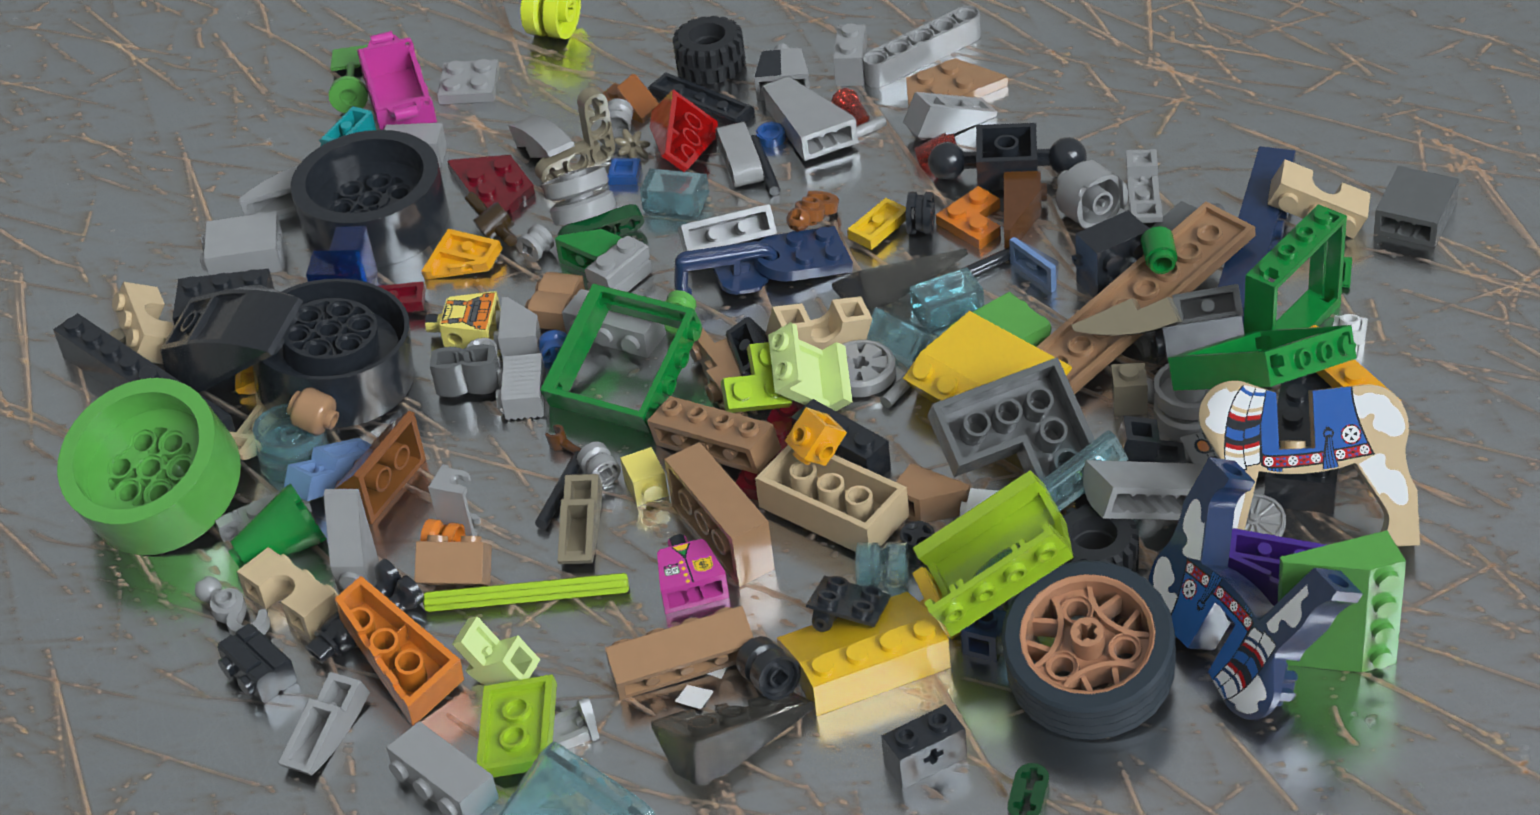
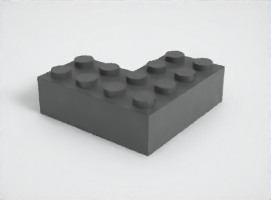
(1017, 414)

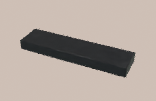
(718, 106)

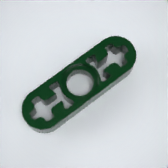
(616, 221)

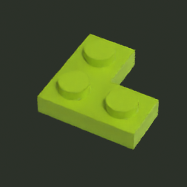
(754, 390)

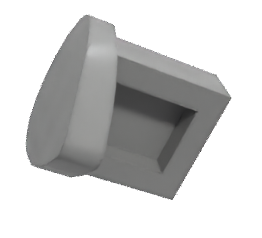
(575, 725)

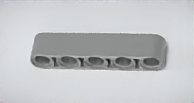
(921, 46)

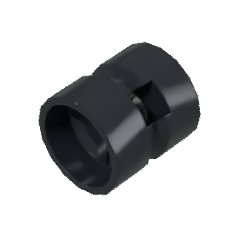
(768, 668)

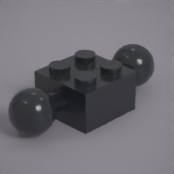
(1002, 150)

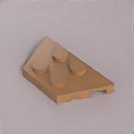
(957, 79)

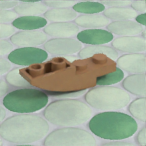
(717, 364)

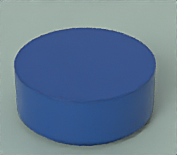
(771, 134)

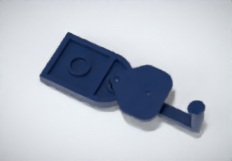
(778, 257)

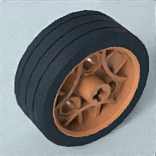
(1089, 650)

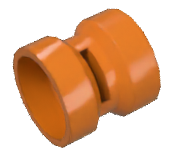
(436, 527)

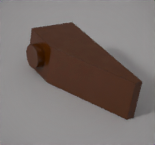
(1022, 202)

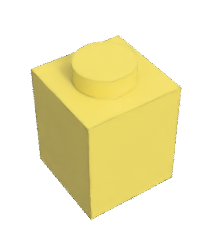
(644, 476)

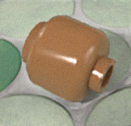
(313, 411)

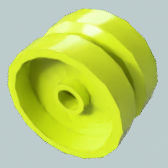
(550, 17)

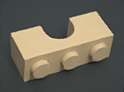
(1296, 193)
(138, 316)
(844, 322)
(275, 577)

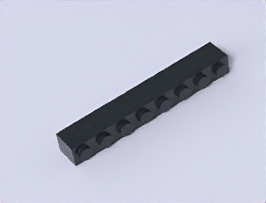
(112, 360)

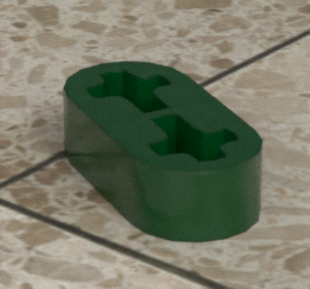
(1021, 795)

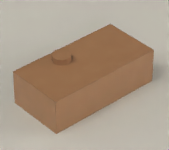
(720, 514)

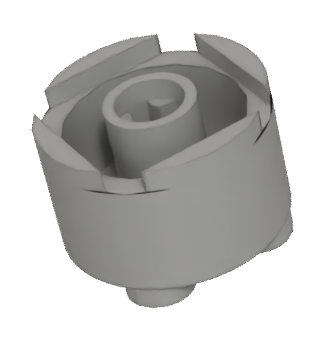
(1090, 193)

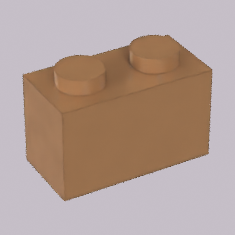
(453, 562)

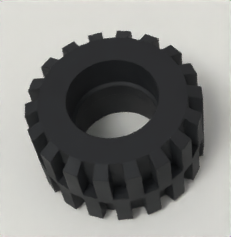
(709, 49)
(1102, 538)

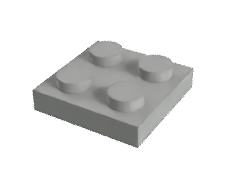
(468, 82)

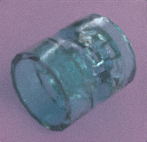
(882, 564)

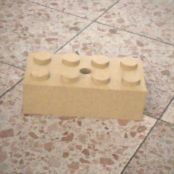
(833, 499)

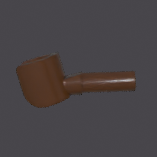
(559, 440)

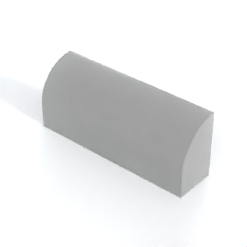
(1138, 488)

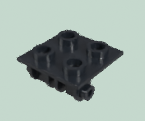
(846, 600)

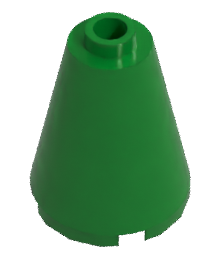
(281, 525)

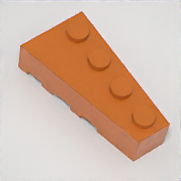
(401, 652)

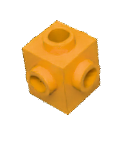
(815, 437)

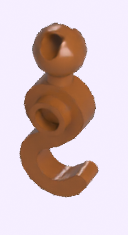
(812, 209)

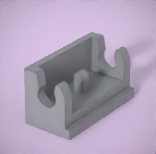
(450, 499)

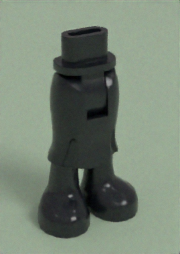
(334, 636)

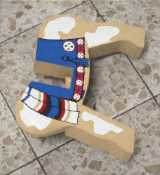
(1347, 427)

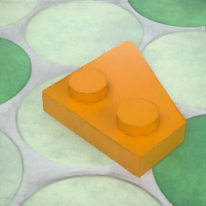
(461, 254)

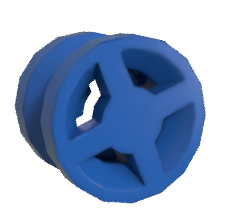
(547, 345)

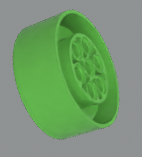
(149, 466)

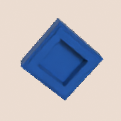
(624, 171)

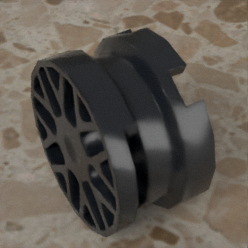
(920, 213)

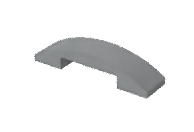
(1143, 185)

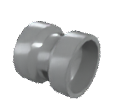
(620, 115)
(596, 459)

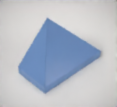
(1034, 264)

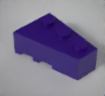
(1259, 555)

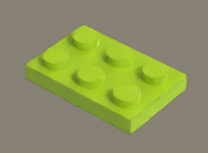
(516, 724)

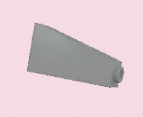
(809, 119)

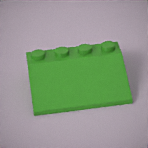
(1365, 632)

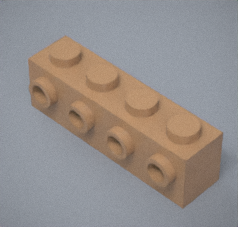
(725, 435)
(678, 652)

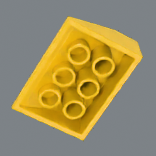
(969, 357)
(864, 660)

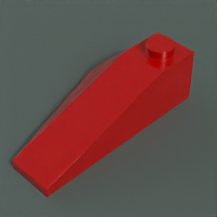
(681, 130)

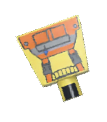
(465, 319)

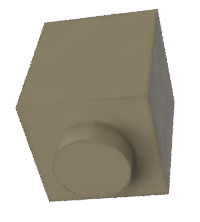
(1129, 389)

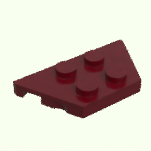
(493, 180)

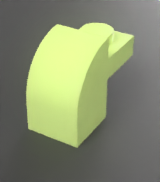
(494, 659)

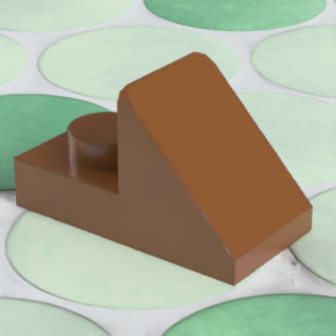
(636, 94)

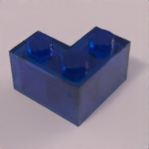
(347, 258)

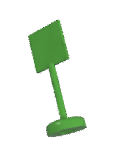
(347, 90)

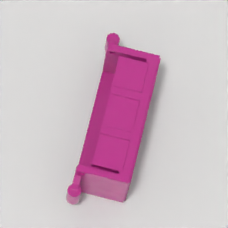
(395, 81)

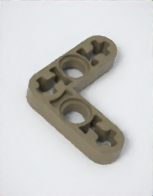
(591, 152)

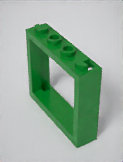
(1315, 237)
(582, 335)
(1250, 357)

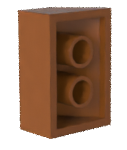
(386, 465)

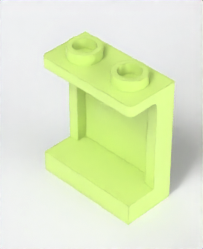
(808, 372)

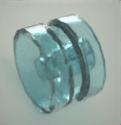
(282, 443)

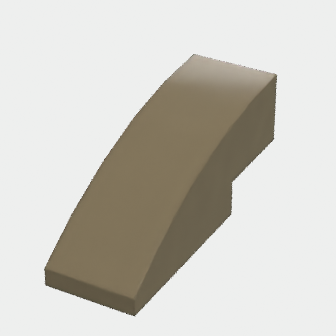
(1130, 319)
(579, 519)

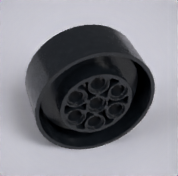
(375, 182)
(345, 344)

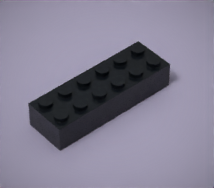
(1301, 491)

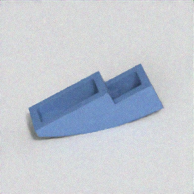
(326, 467)

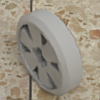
(876, 366)

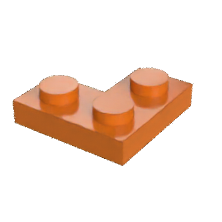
(969, 219)

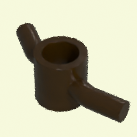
(492, 220)

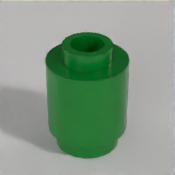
(1159, 249)

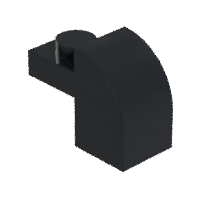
(1143, 444)

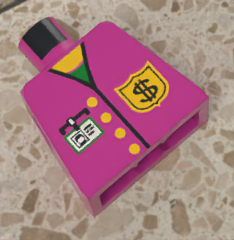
(689, 574)

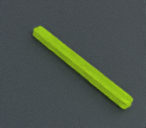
(526, 592)

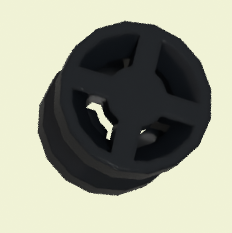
(913, 534)

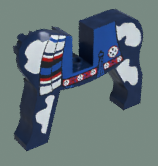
(1210, 595)

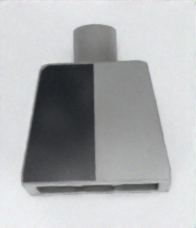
(779, 64)

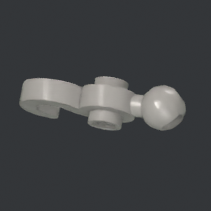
(228, 605)

